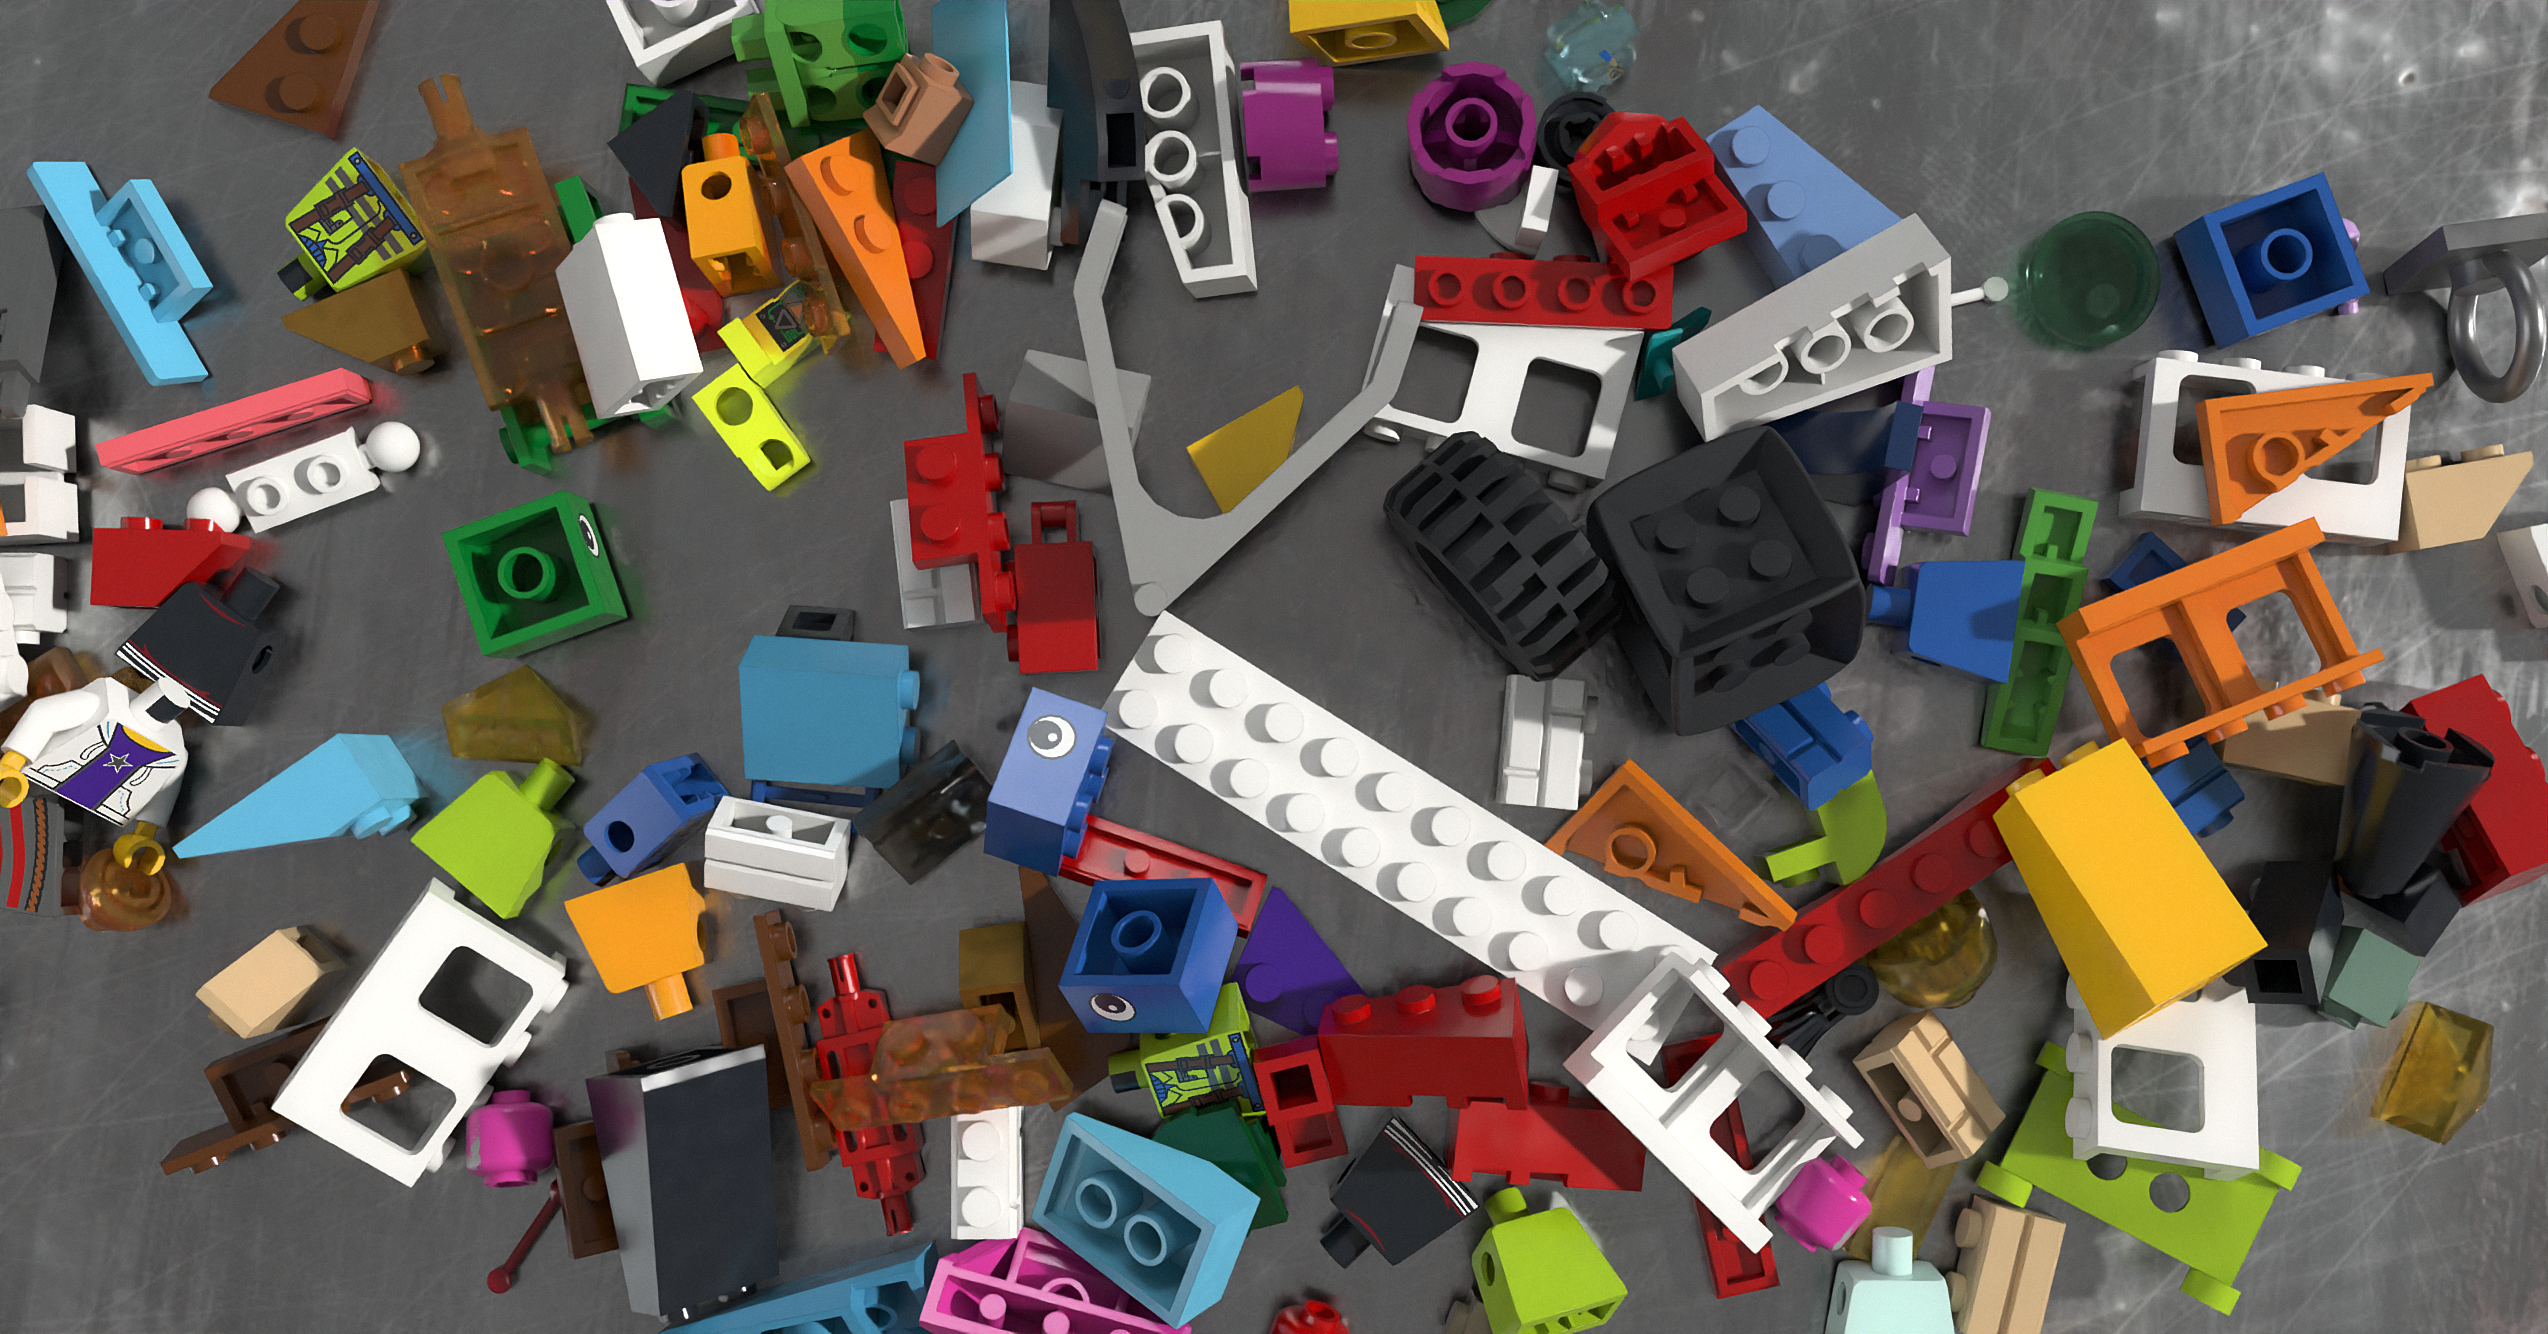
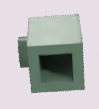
(2366, 980)

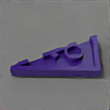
(1289, 968)

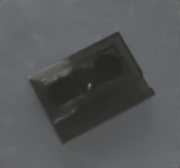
(927, 812)

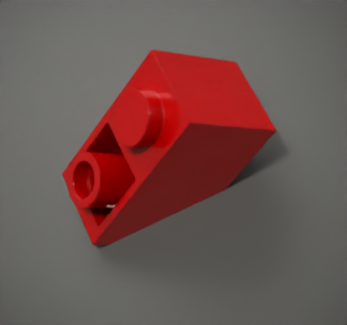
(148, 564)

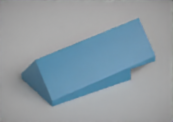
(856, 1298)

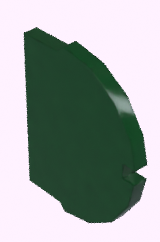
(1237, 1147)

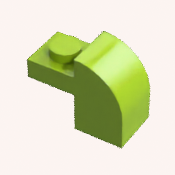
(1844, 839)

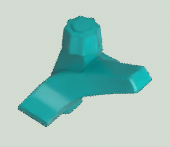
(1656, 352)

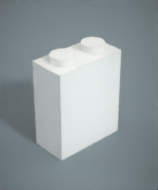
(628, 316)

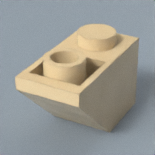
(2456, 500)
(273, 984)

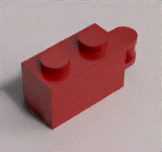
(1055, 597)

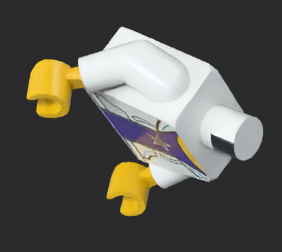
(107, 754)

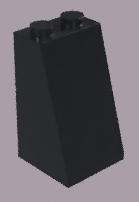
(689, 1176)

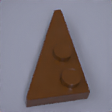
(302, 66)
(1050, 938)

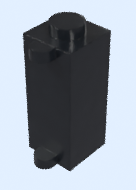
(2300, 919)

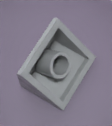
(1055, 424)

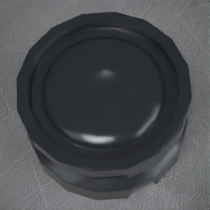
(1565, 128)

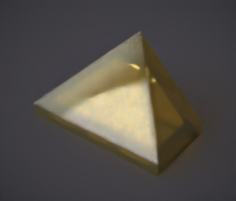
(512, 722)
(2440, 1075)

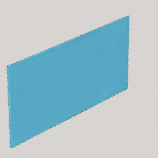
(976, 43)

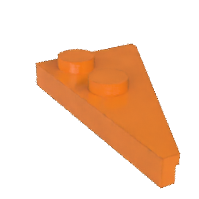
(854, 212)
(2271, 438)
(1651, 837)

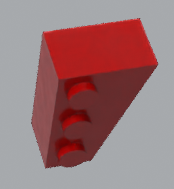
(1428, 1044)

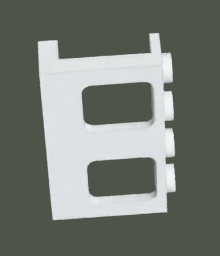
(1498, 383)
(2178, 491)
(386, 1018)
(2212, 1032)
(1678, 1118)

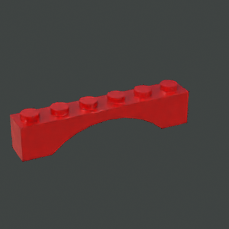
(1854, 919)

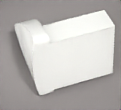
(1525, 219)

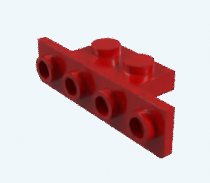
(1541, 293)
(955, 502)

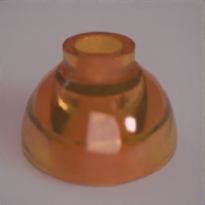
(119, 896)

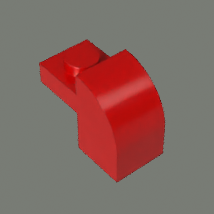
(1299, 1101)

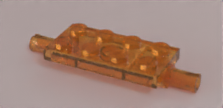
(497, 260)

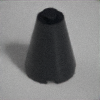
(2401, 797)

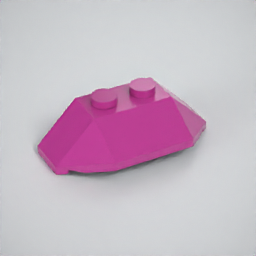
(1031, 1289)

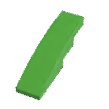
(2053, 545)

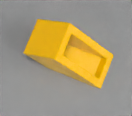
(1247, 449)

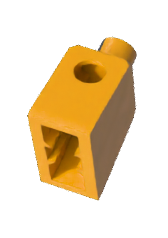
(727, 220)
(647, 934)

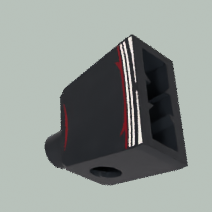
(211, 645)
(1394, 1196)

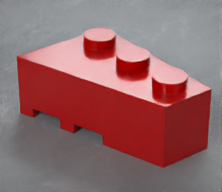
(2505, 826)
(1551, 1141)

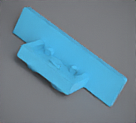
(133, 263)

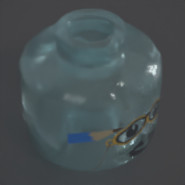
(1592, 45)

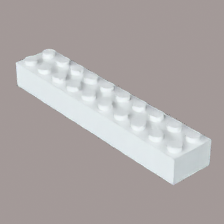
(1395, 830)

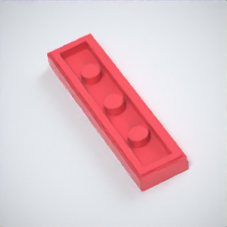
(234, 422)

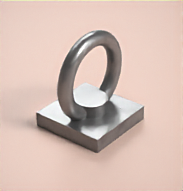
(2474, 262)

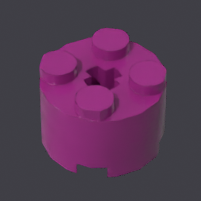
(1466, 102)
(1287, 123)

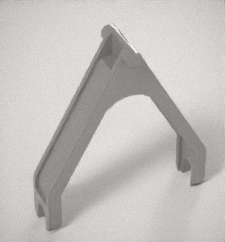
(1173, 551)

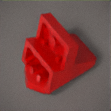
(1651, 193)

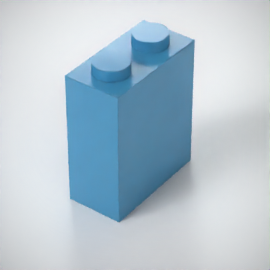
(827, 711)

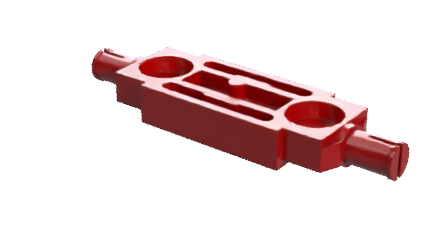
(885, 1159)

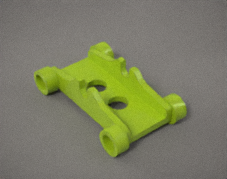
(2206, 1233)

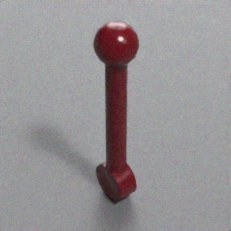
(504, 1277)

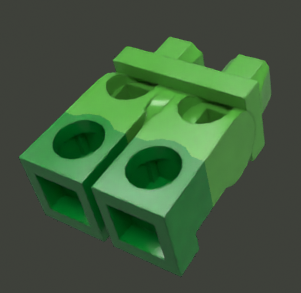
(823, 53)

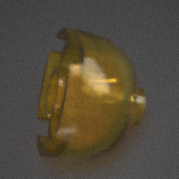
(1939, 957)

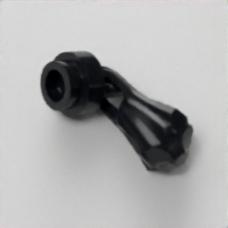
(1802, 1025)

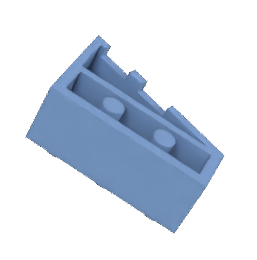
(1793, 196)

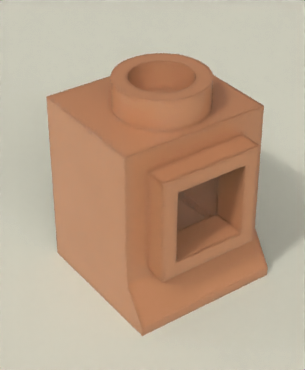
(920, 108)

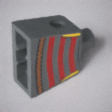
(43, 855)

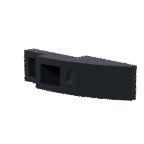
(1099, 89)

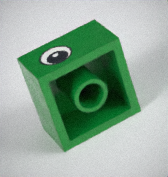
(534, 575)

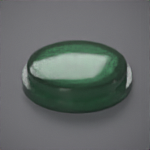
(2093, 278)

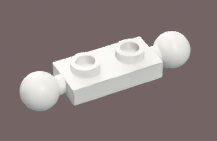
(306, 477)

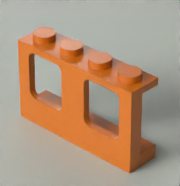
(2192, 612)

